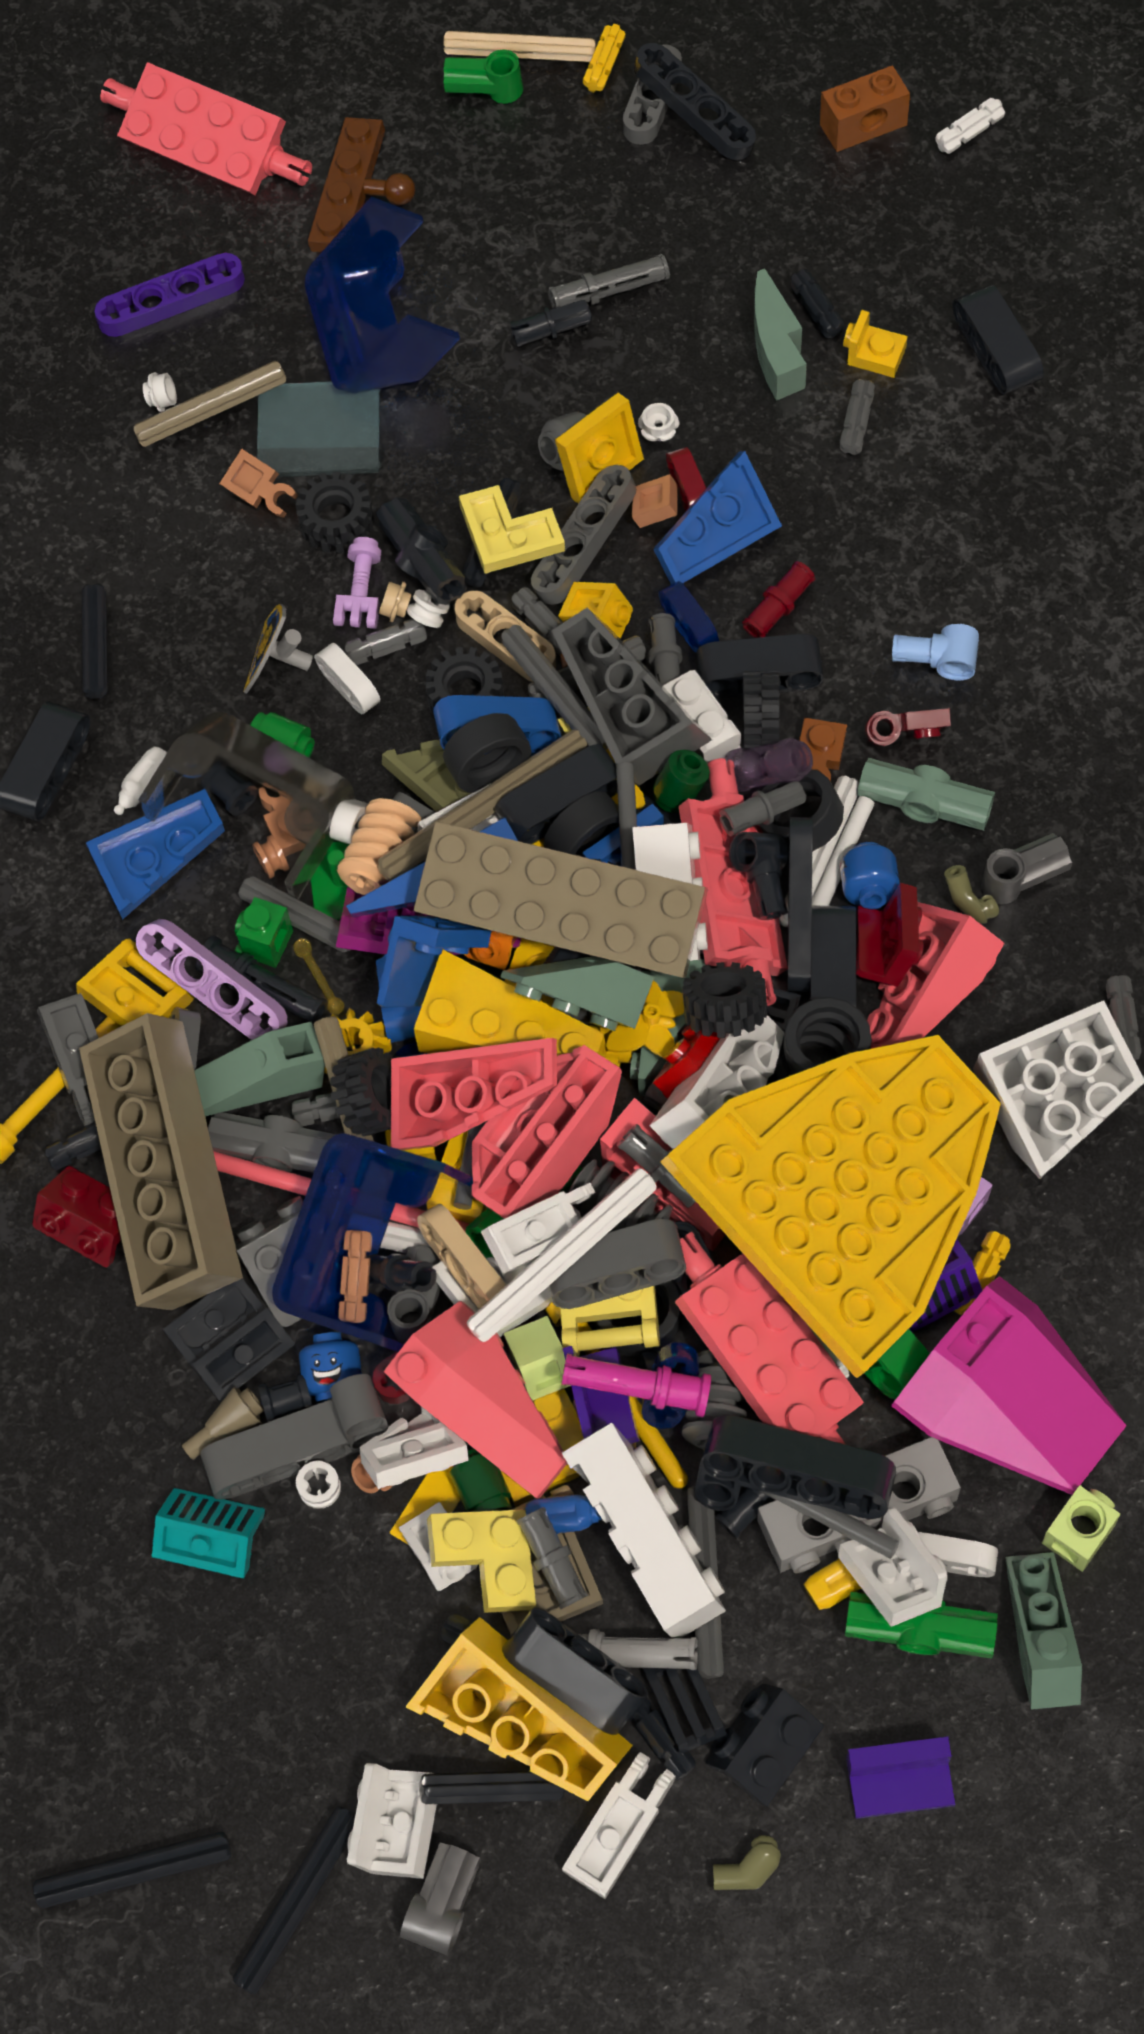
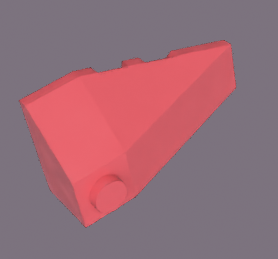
(952, 965)
(460, 1089)
(479, 1398)

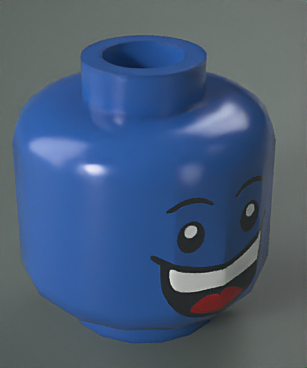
(869, 873)
(327, 1363)

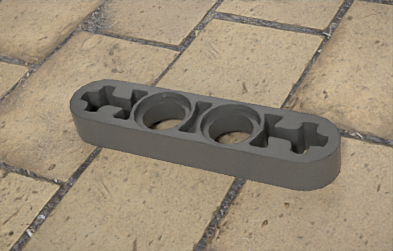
(590, 536)

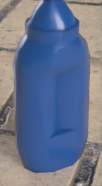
(567, 1512)

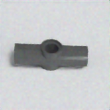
(269, 1142)

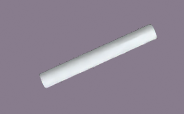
(846, 842)

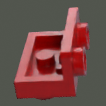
(684, 1059)

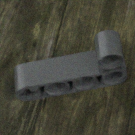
(290, 1442)

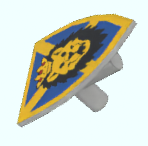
(284, 650)

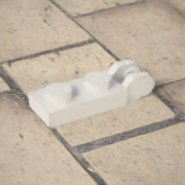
(534, 1229)
(616, 1830)

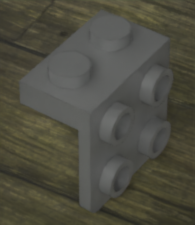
(263, 1249)

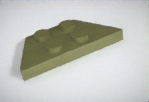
(425, 774)

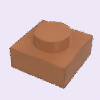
(655, 501)

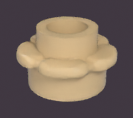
(395, 601)

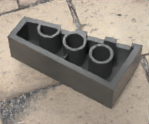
(625, 699)

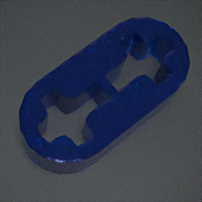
(688, 615)
(669, 1356)

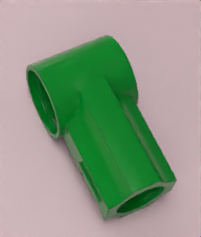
(496, 75)

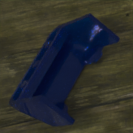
(354, 310)
(350, 1190)

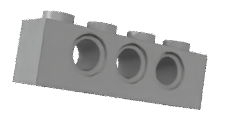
(919, 1464)

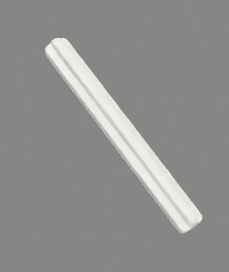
(561, 1255)

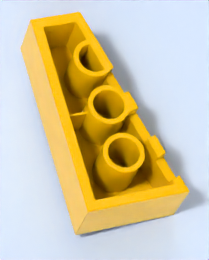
(479, 1010)
(497, 1704)

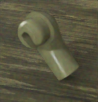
(964, 897)
(753, 1869)

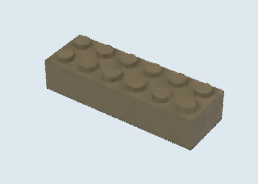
(561, 899)
(160, 1163)

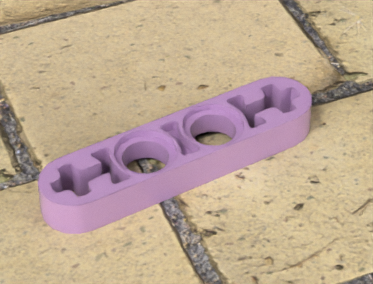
(215, 973)

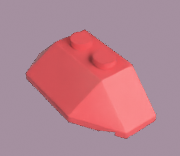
(543, 1141)

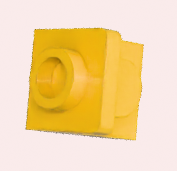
(874, 347)
(603, 600)

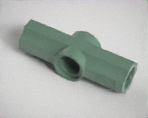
(926, 794)

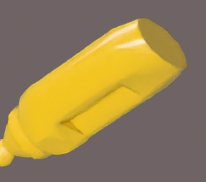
(831, 1585)

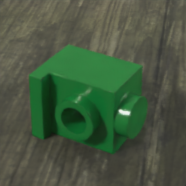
(263, 931)

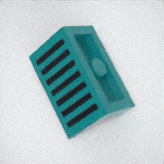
(206, 1532)

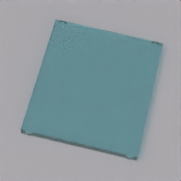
(318, 430)

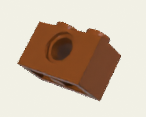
(864, 108)

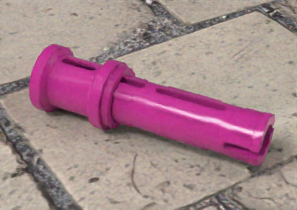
(660, 1387)

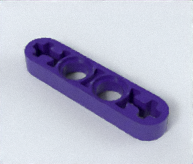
(167, 288)

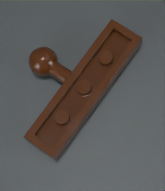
(351, 180)

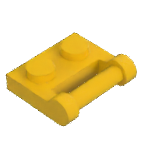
(124, 995)

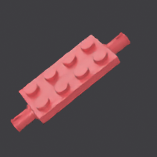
(204, 129)
(731, 906)
(765, 1346)

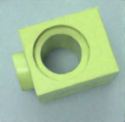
(537, 1357)
(1067, 1541)

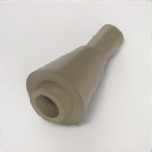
(234, 1415)

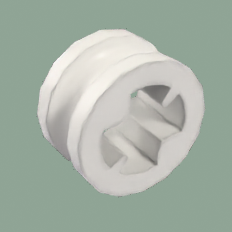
(426, 610)
(314, 1469)

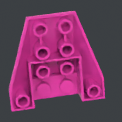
(1012, 1393)

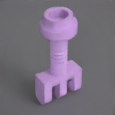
(364, 553)

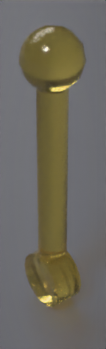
(303, 950)

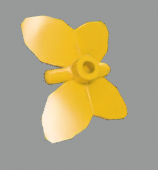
(652, 1024)

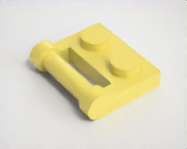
(627, 1305)

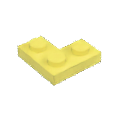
(504, 540)
(495, 1545)

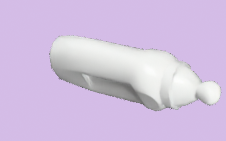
(138, 779)

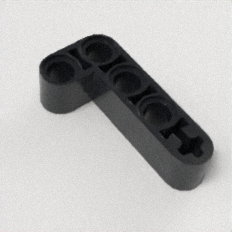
(792, 1467)

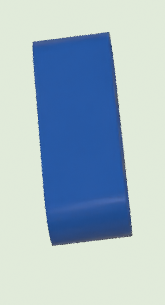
(533, 715)

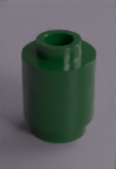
(680, 779)
(480, 1484)

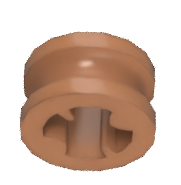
(270, 856)

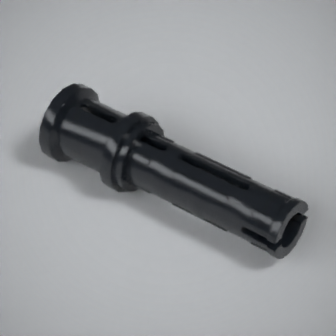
(306, 1004)

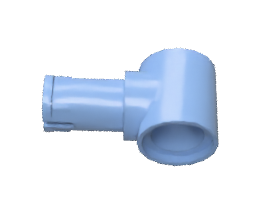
(950, 652)

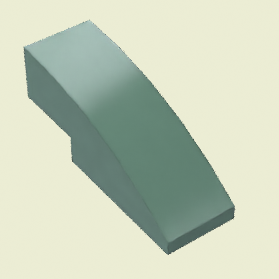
(777, 339)

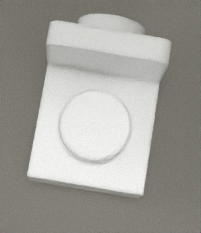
(416, 1535)

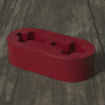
(686, 475)

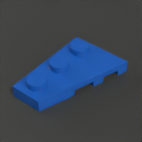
(719, 523)
(148, 853)

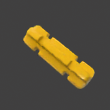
(604, 58)
(987, 1261)

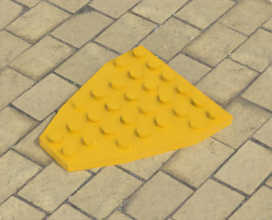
(848, 1185)

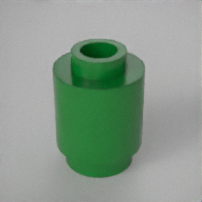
(285, 731)

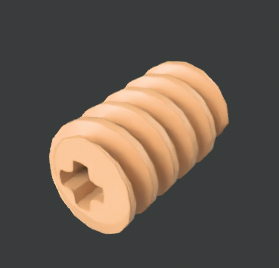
(379, 831)

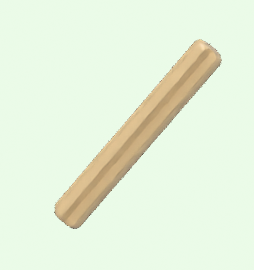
(524, 46)

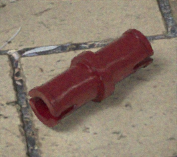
(778, 600)

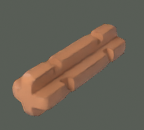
(355, 1276)

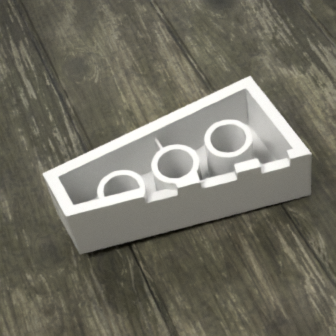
(646, 1531)

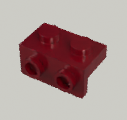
(889, 938)
(79, 1215)

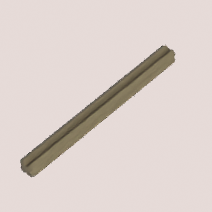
(480, 805)

